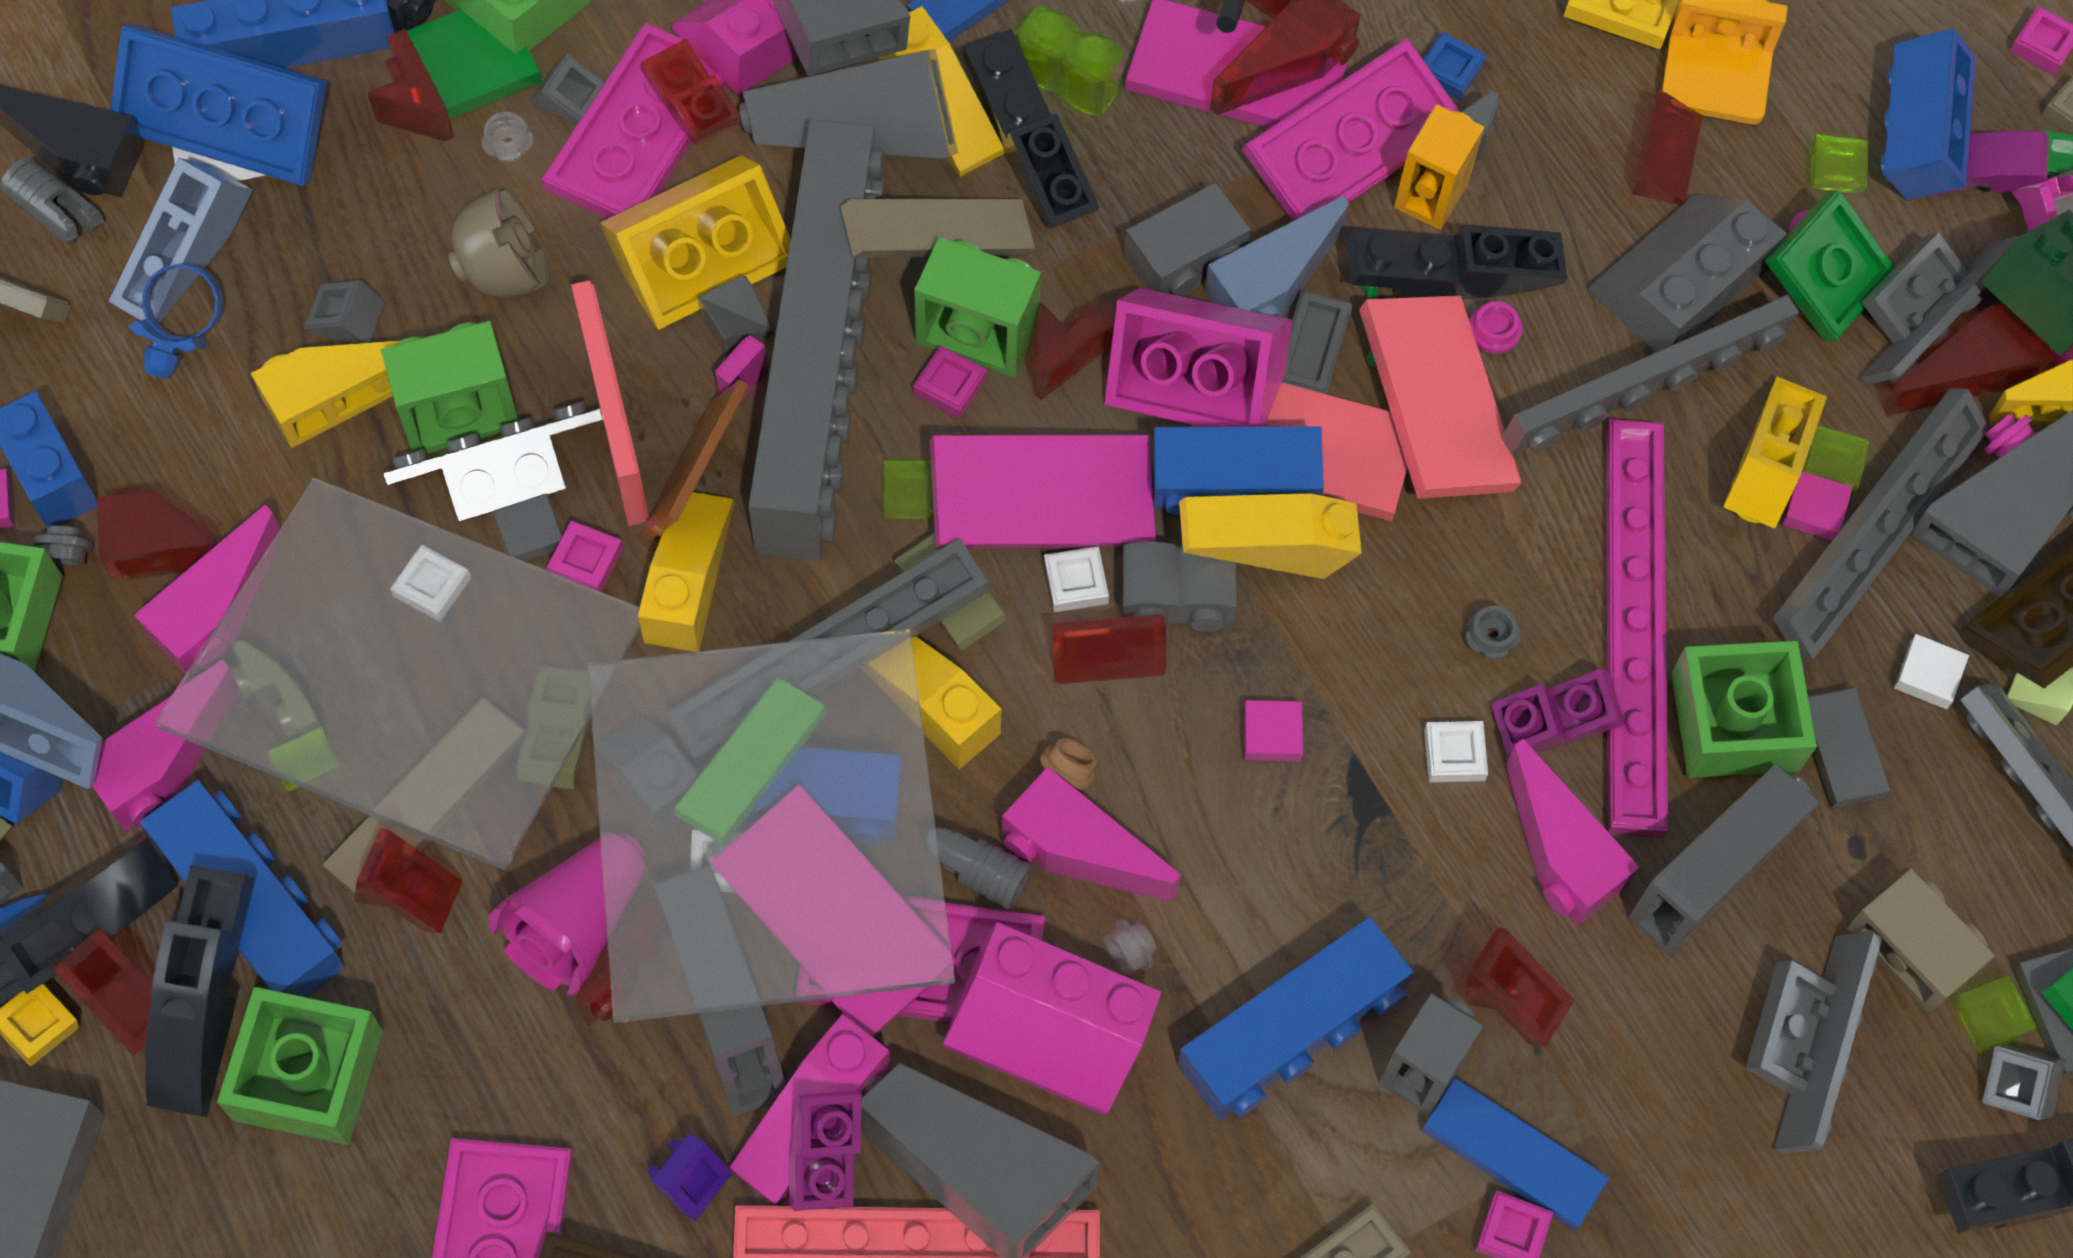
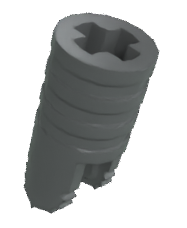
(49, 200)
(983, 867)

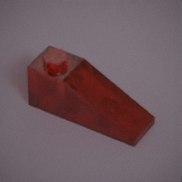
(1288, 52)
(1983, 357)

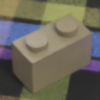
(1923, 940)

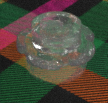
(504, 126)
(1130, 947)

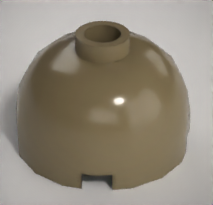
(496, 249)

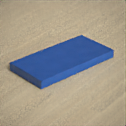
(218, 103)

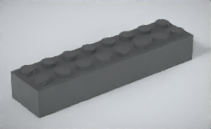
(815, 348)

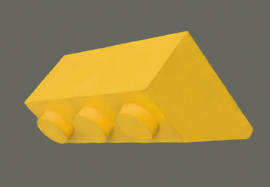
(699, 239)

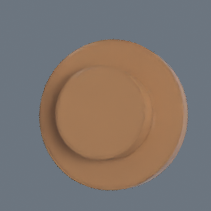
(1071, 762)

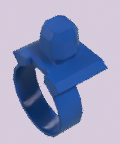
(162, 357)

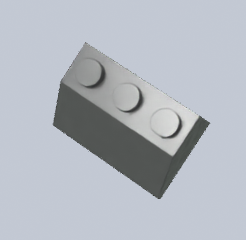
(1689, 268)

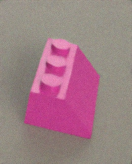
(738, 40)
(1195, 360)
(1051, 1018)

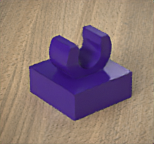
(690, 1176)

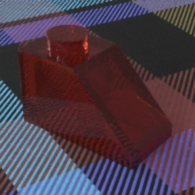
(147, 536)

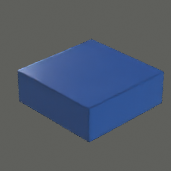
(1454, 64)

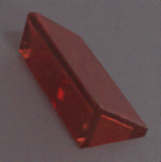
(1667, 150)
(1109, 649)

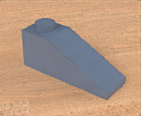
(185, 227)
(1277, 266)
(43, 727)

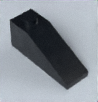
(79, 142)

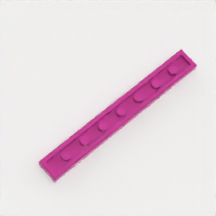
(1636, 628)

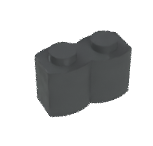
(1178, 586)

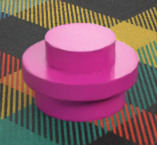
(1496, 327)
(2008, 435)

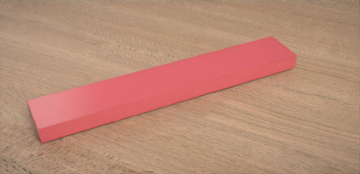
(889, 1234)

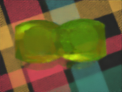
(1071, 61)

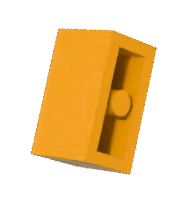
(1438, 166)

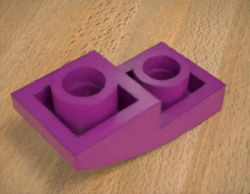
(2006, 160)
(1560, 713)
(824, 1150)

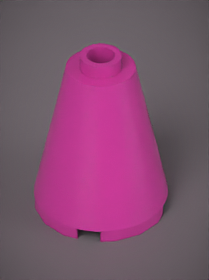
(557, 922)

